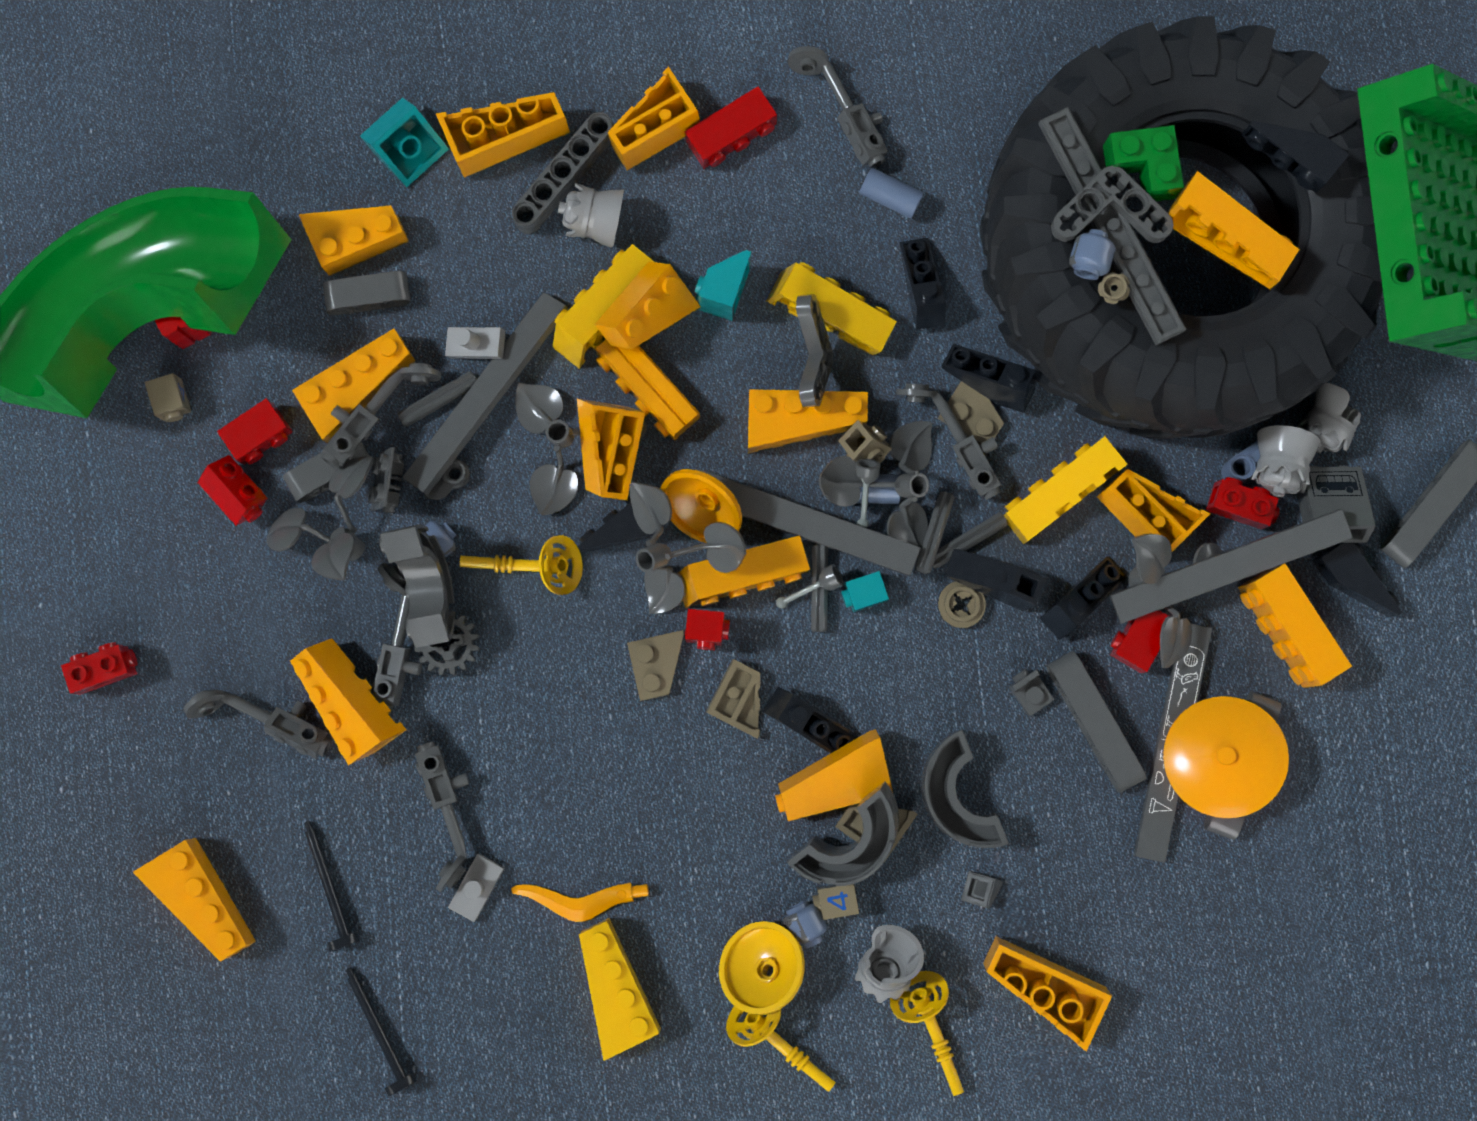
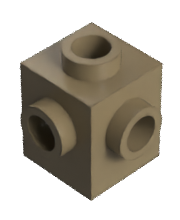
(865, 442)

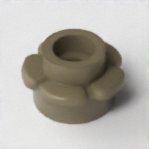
(1108, 281)

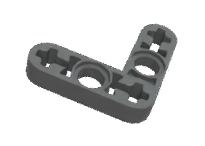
(1108, 196)
(819, 348)

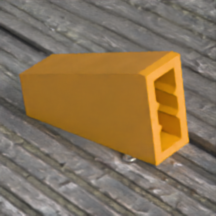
(836, 779)

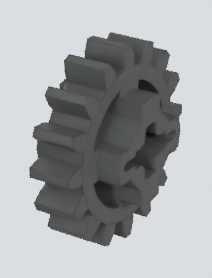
(450, 657)

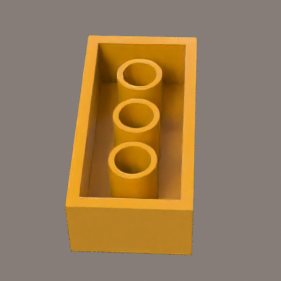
(1294, 627)

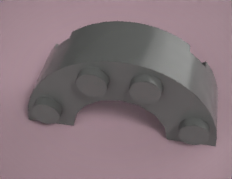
(427, 583)
(941, 798)
(859, 860)

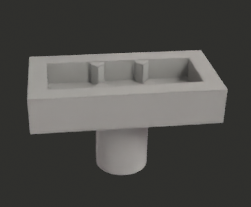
(475, 343)
(476, 887)

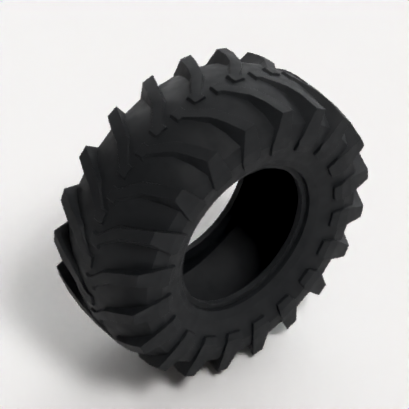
(1224, 366)

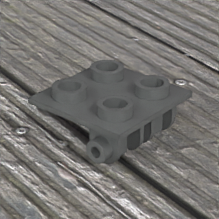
(384, 466)

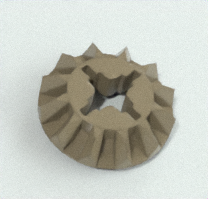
(961, 619)

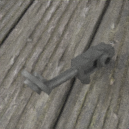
(854, 118)
(361, 421)
(969, 452)
(394, 658)
(280, 724)
(442, 794)

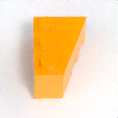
(654, 122)
(352, 235)
(646, 307)
(609, 446)
(1149, 510)

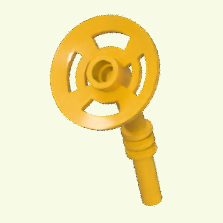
(547, 567)
(928, 1009)
(762, 1031)

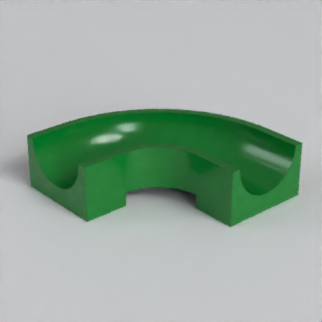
(139, 261)

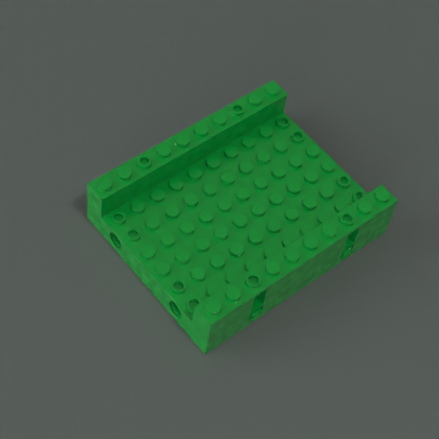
(1425, 205)

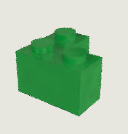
(1152, 154)

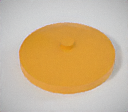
(1225, 757)

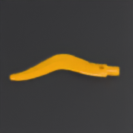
(585, 907)

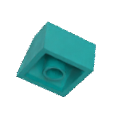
(404, 142)
(723, 285)

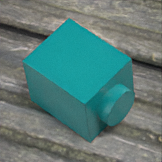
(864, 592)

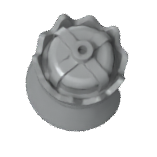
(592, 214)
(1332, 418)
(1285, 459)
(890, 962)

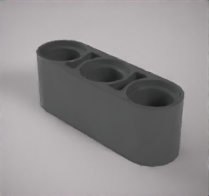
(366, 293)
(314, 475)

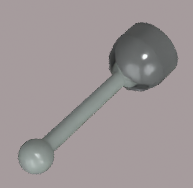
(866, 472)
(829, 579)

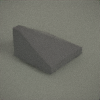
(980, 889)

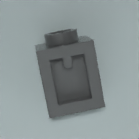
(1030, 691)

